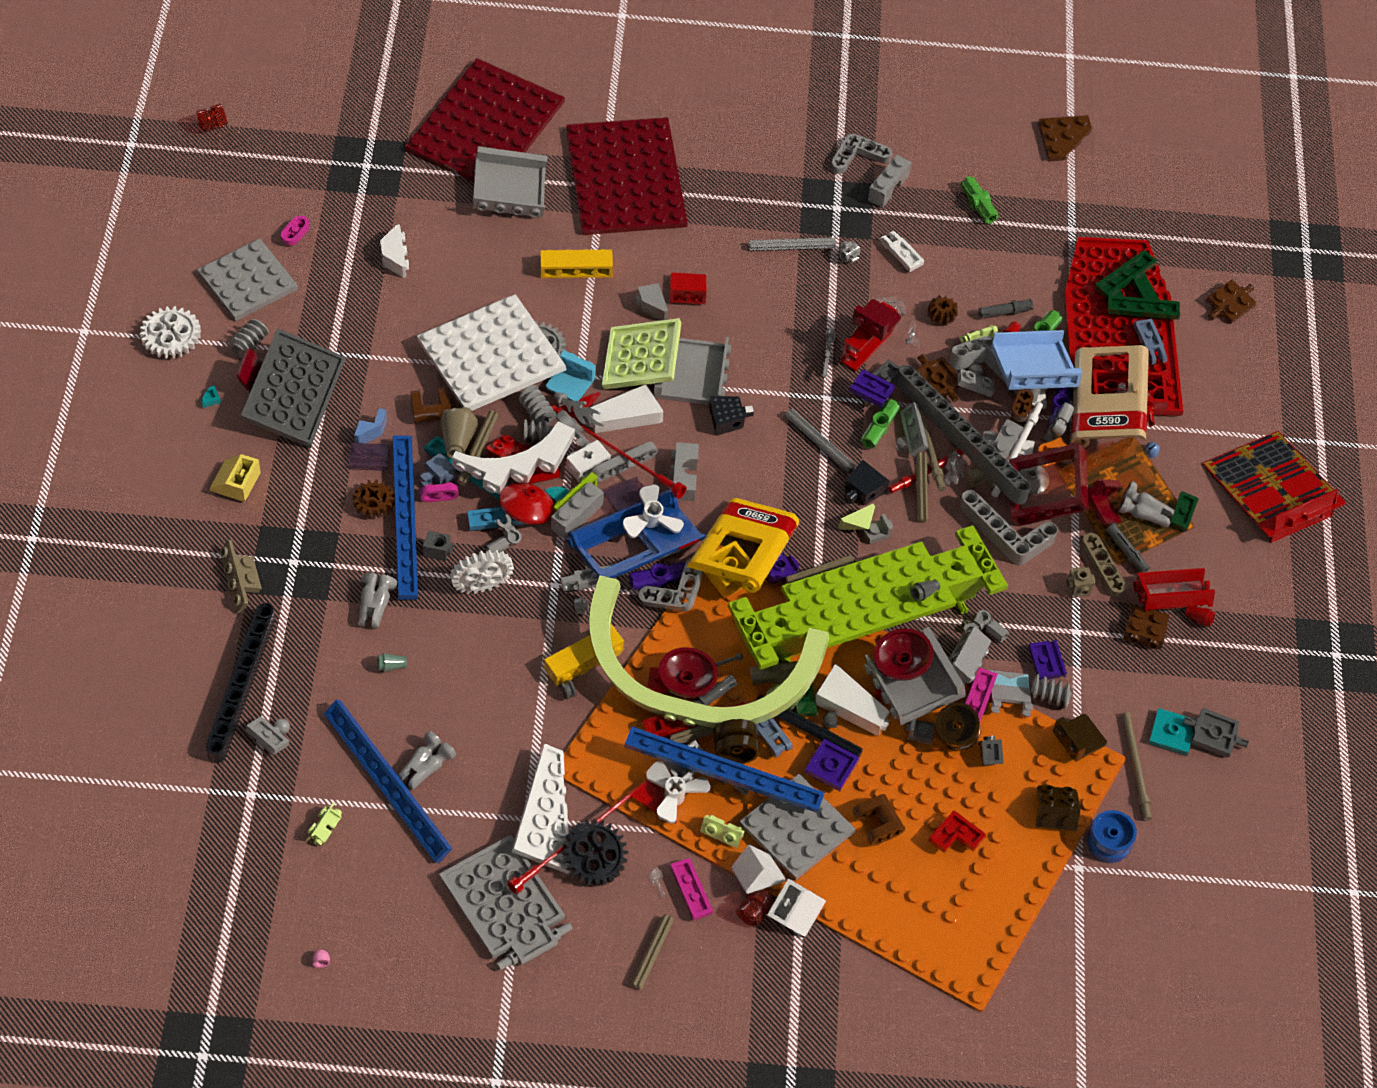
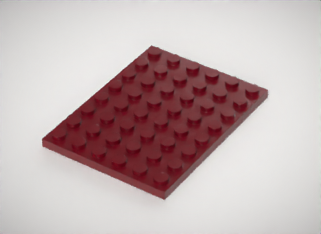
(486, 111)
(626, 176)

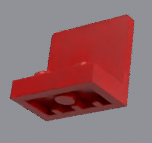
(688, 288)

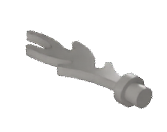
(830, 335)
(580, 412)

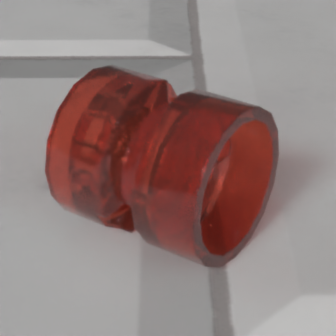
(213, 117)
(754, 907)

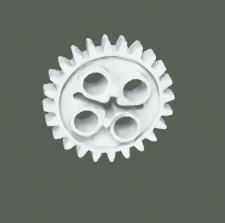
(174, 336)
(482, 571)

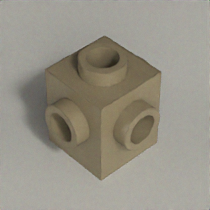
(1080, 582)

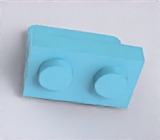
(575, 379)

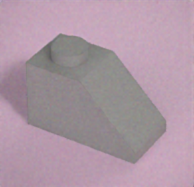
(652, 301)

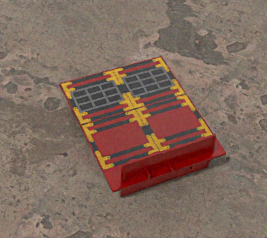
(1275, 485)

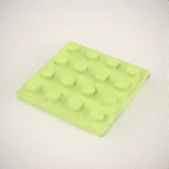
(642, 353)

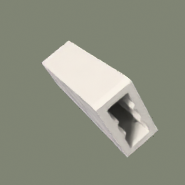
(627, 411)
(852, 702)

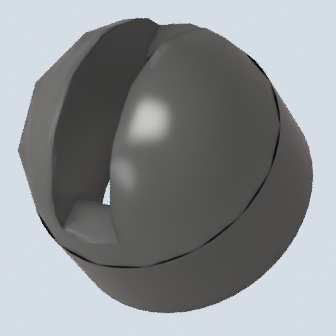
(830, 720)

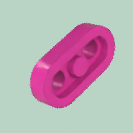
(292, 232)
(439, 492)

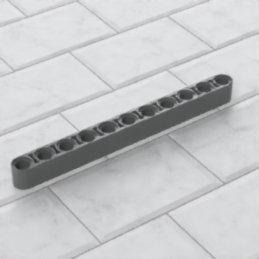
(963, 435)

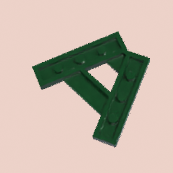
(1148, 304)

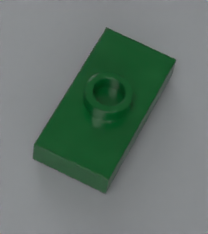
(807, 704)

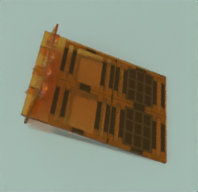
(1126, 463)

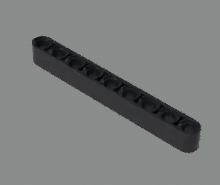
(240, 690)

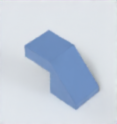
(369, 431)

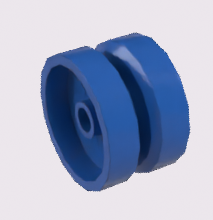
(1111, 836)

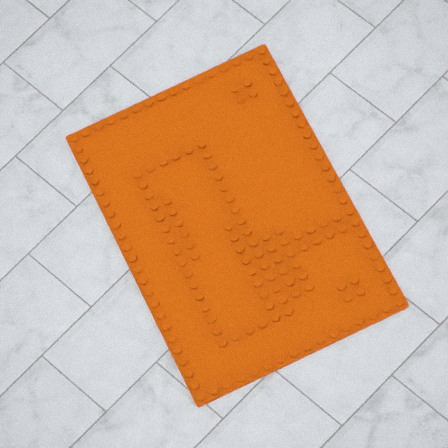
(925, 910)

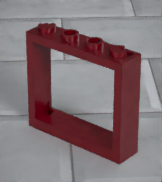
(1056, 508)

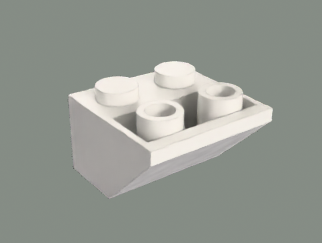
(796, 907)

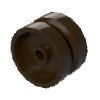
(948, 720)
(736, 740)

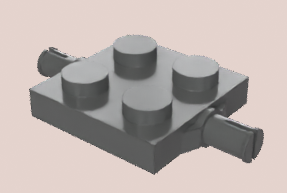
(1215, 732)

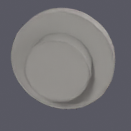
(581, 605)

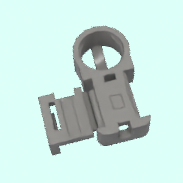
(563, 417)

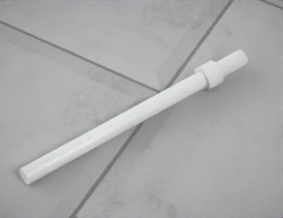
(1030, 421)

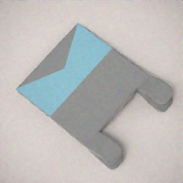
(1013, 689)

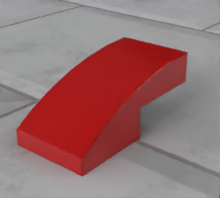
(662, 727)

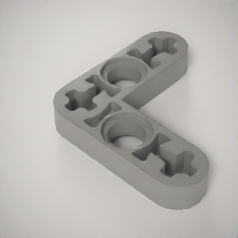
(859, 148)
(676, 595)

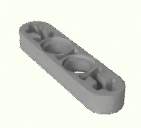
(620, 464)

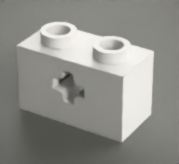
(585, 459)

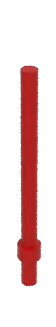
(907, 481)

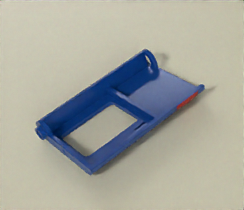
(657, 540)

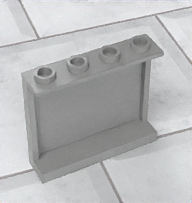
(509, 182)
(697, 372)
(923, 694)

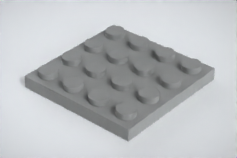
(247, 279)
(796, 835)

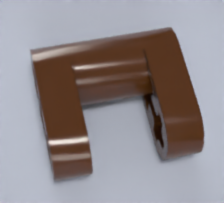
(1022, 407)
(430, 411)
(890, 821)

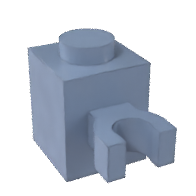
(438, 471)

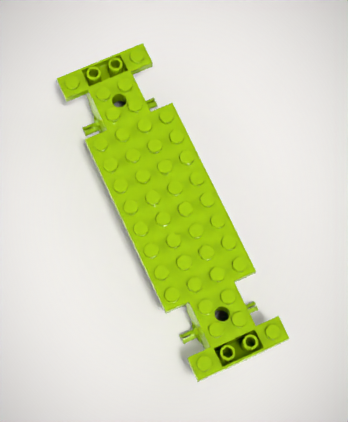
(867, 597)

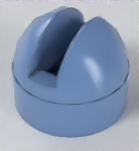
(1154, 451)

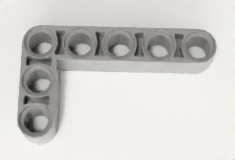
(976, 352)
(1004, 532)

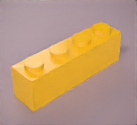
(576, 263)
(578, 658)

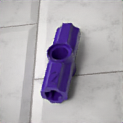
(1061, 396)
(651, 577)

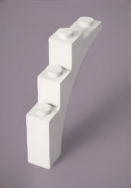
(520, 466)

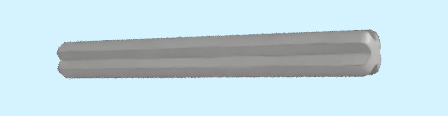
(783, 244)
(820, 440)

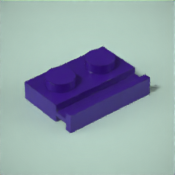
(871, 388)
(1047, 659)

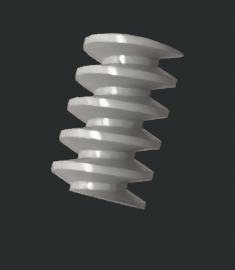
(248, 336)
(536, 405)
(536, 432)
(1052, 691)

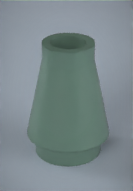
(389, 662)

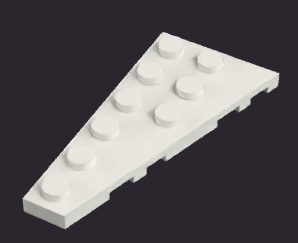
(545, 812)

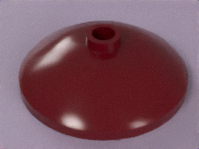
(901, 646)
(689, 665)

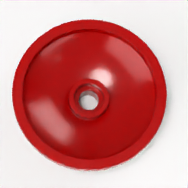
(526, 503)

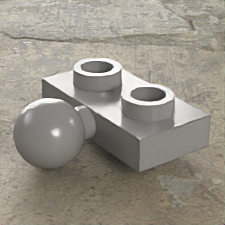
(974, 381)
(269, 736)

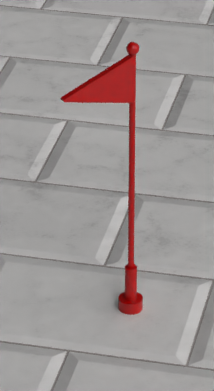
(677, 490)
(645, 794)

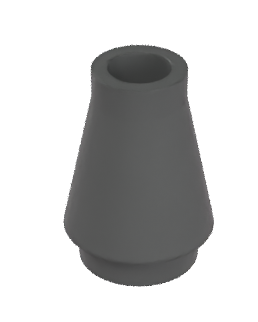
(922, 590)

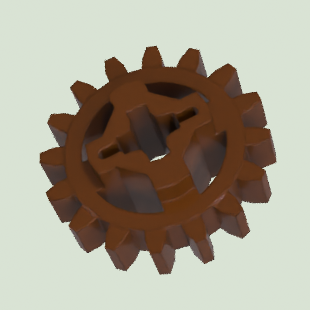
(373, 498)

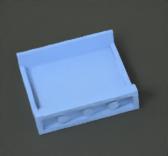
(1034, 360)

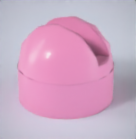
(321, 959)

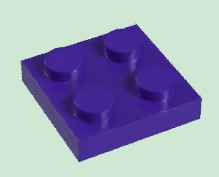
(831, 765)

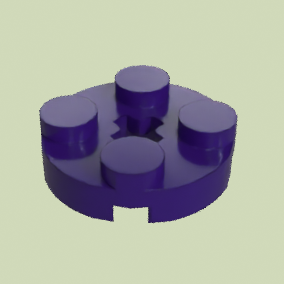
(785, 567)

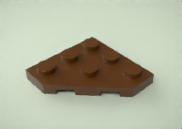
(1063, 135)

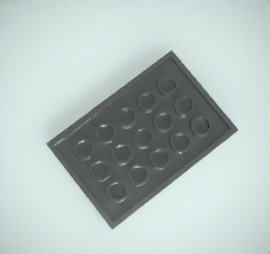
(293, 388)

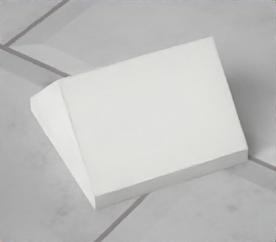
(756, 870)

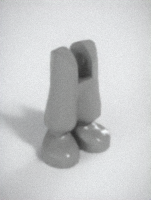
(1145, 506)
(374, 602)
(424, 763)

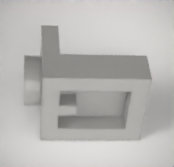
(878, 530)

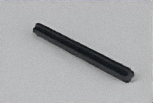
(818, 731)

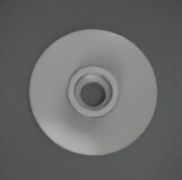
(1039, 480)

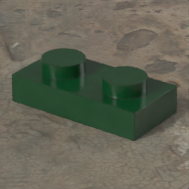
(1183, 511)

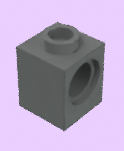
(437, 539)

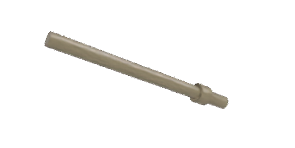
(937, 472)
(1143, 798)

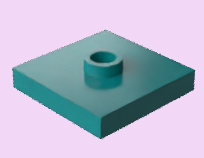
(1170, 732)

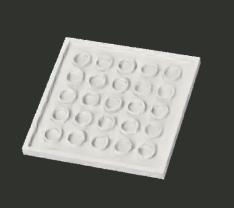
(491, 353)

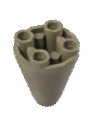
(457, 429)

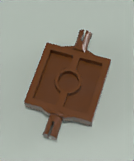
(1231, 301)
(939, 376)

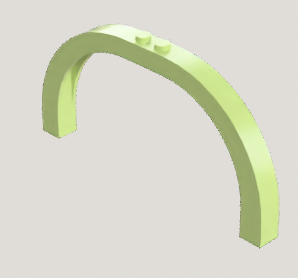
(686, 711)

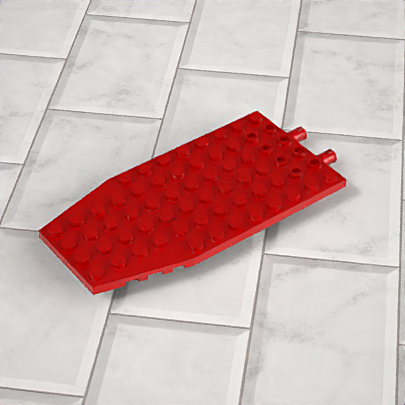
(1092, 327)

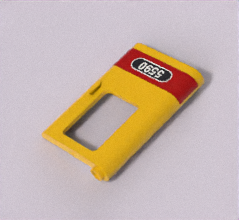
(753, 523)

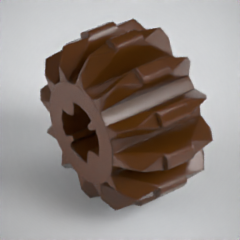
(942, 310)

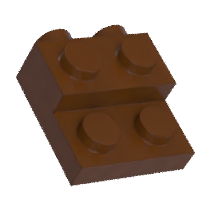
(1146, 627)

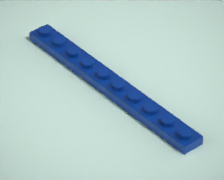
(405, 517)
(724, 769)
(388, 781)

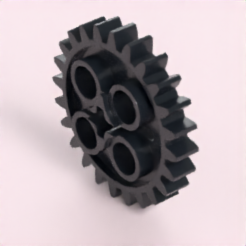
(609, 843)

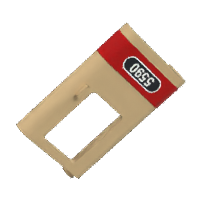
(1110, 414)

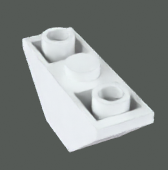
(394, 251)

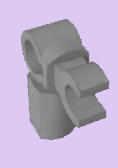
(1059, 425)
(511, 535)
(983, 620)

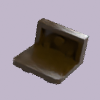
(1079, 736)
(1057, 807)

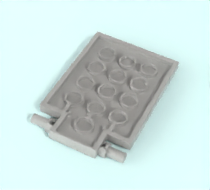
(499, 915)

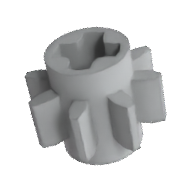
(849, 251)

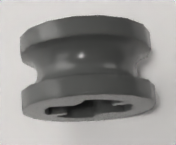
(568, 689)

